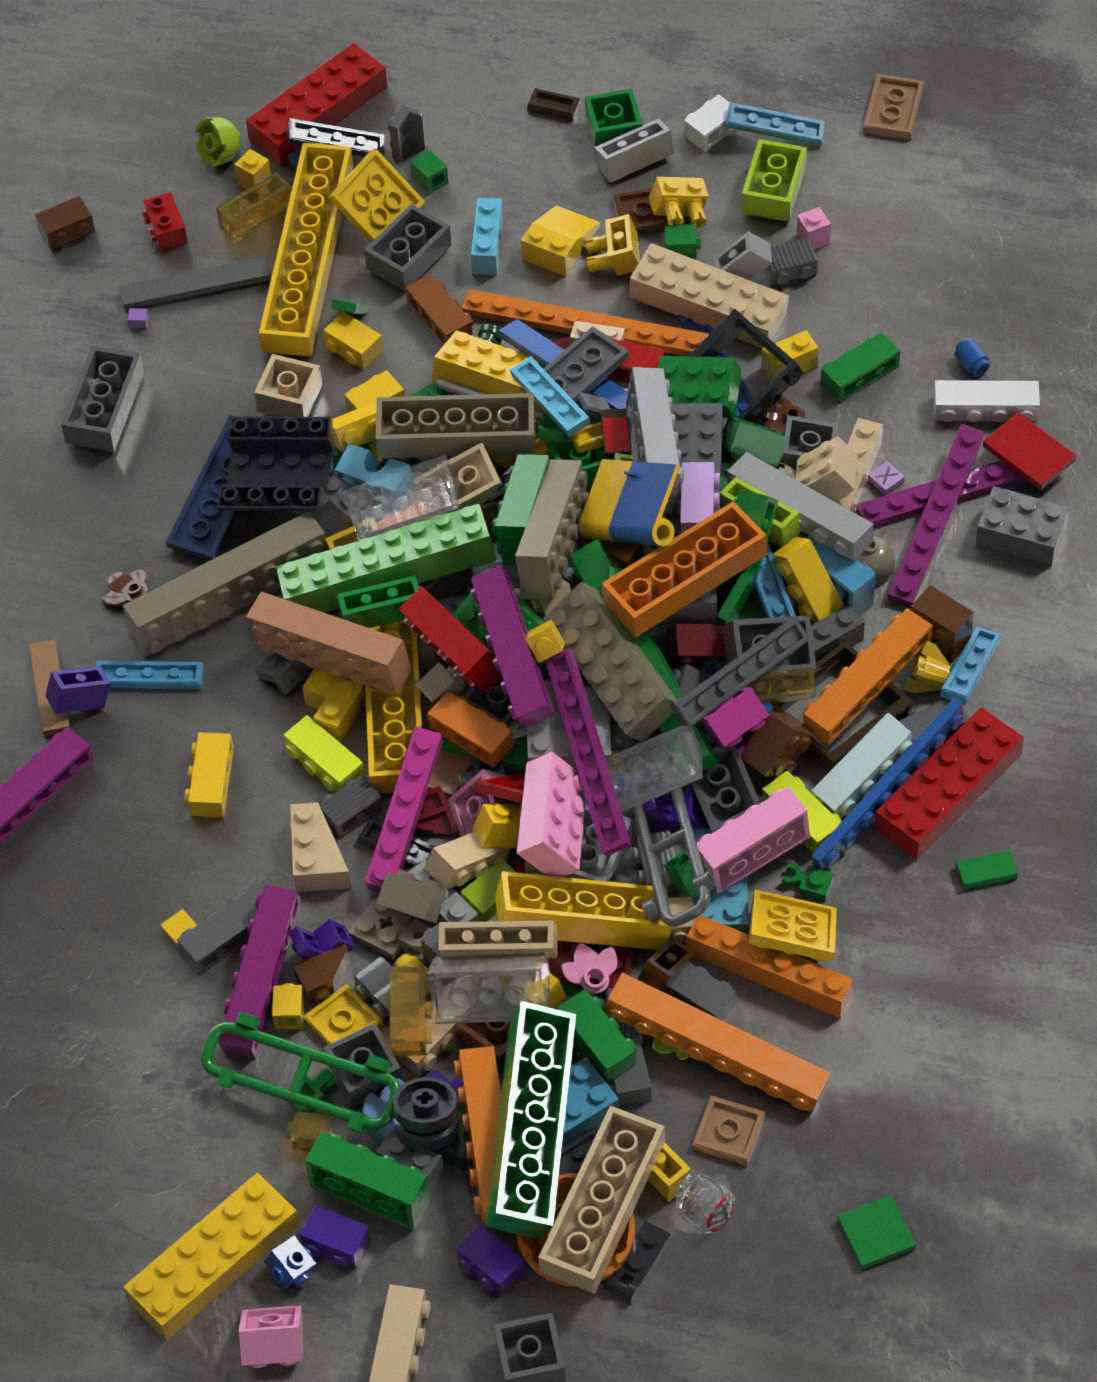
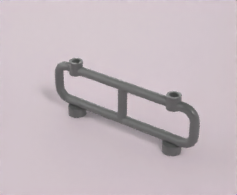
(658, 907)

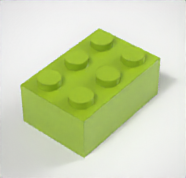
(774, 180)

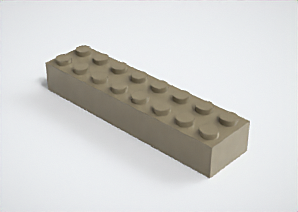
(220, 585)

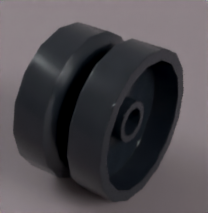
(425, 1114)

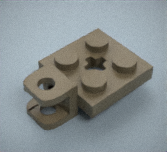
(403, 935)

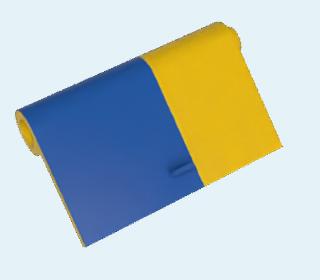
(630, 503)

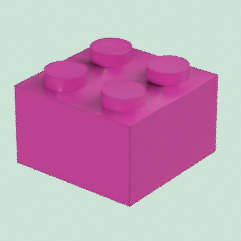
(733, 718)

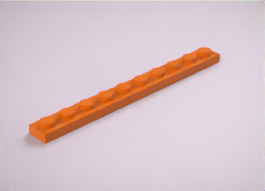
(562, 320)

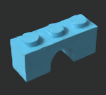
(486, 236)
(359, 466)

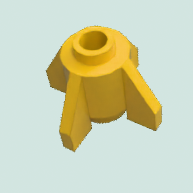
(929, 670)

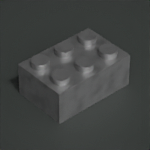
(1022, 526)

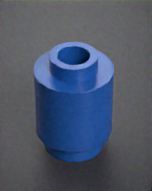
(972, 357)

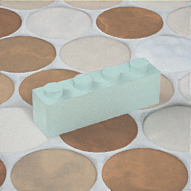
(864, 766)

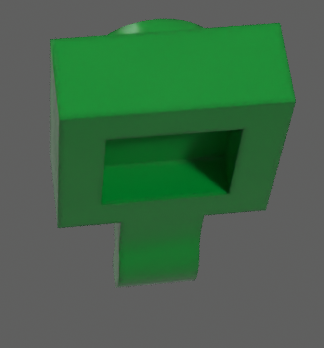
(548, 430)
(315, 1087)

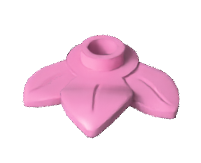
(589, 966)

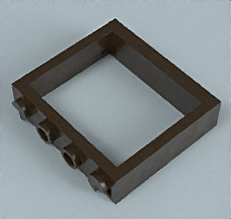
(899, 707)

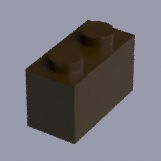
(666, 965)

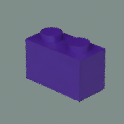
(77, 689)
(335, 1237)
(490, 1261)

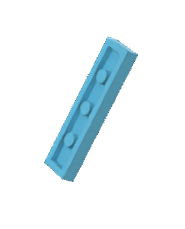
(550, 396)

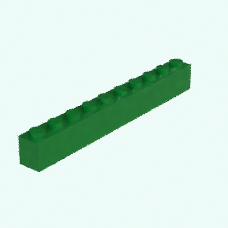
(592, 566)

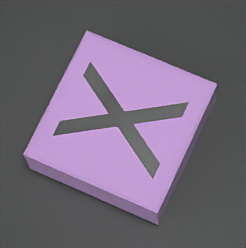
(886, 478)

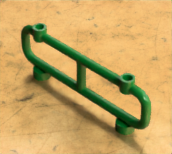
(246, 1027)

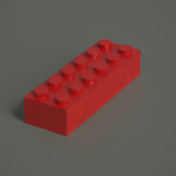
(320, 97)
(949, 783)

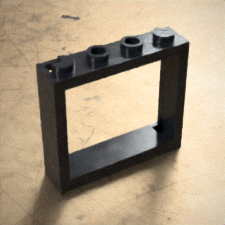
(725, 334)

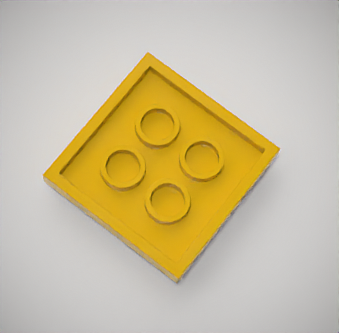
(374, 195)
(793, 926)

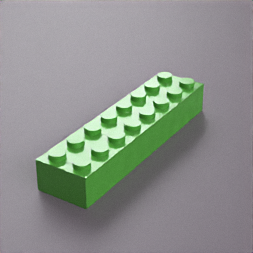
(419, 550)

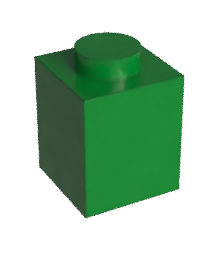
(429, 171)
(682, 240)
(681, 874)

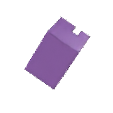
(138, 318)

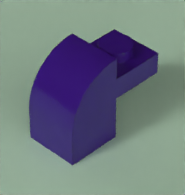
(665, 816)
(326, 937)

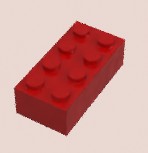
(450, 640)

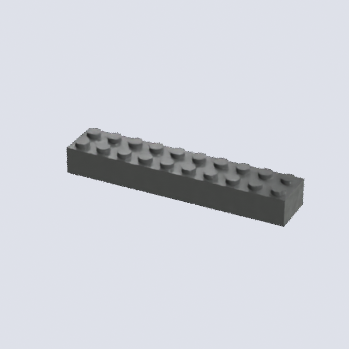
(700, 441)

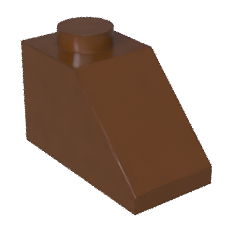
(322, 973)

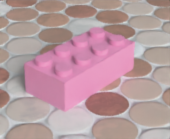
(552, 816)
(754, 838)

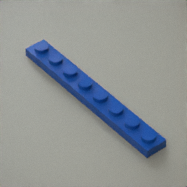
(894, 778)

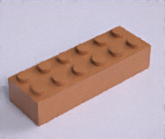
(329, 643)

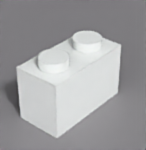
(708, 123)

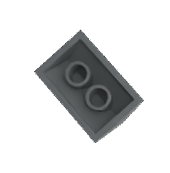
(725, 788)

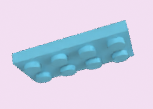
(730, 905)

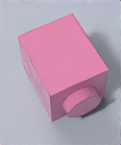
(815, 227)

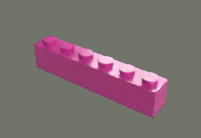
(405, 806)

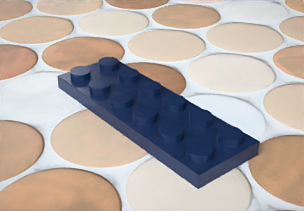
(200, 526)

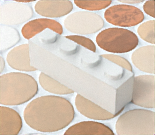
(985, 400)

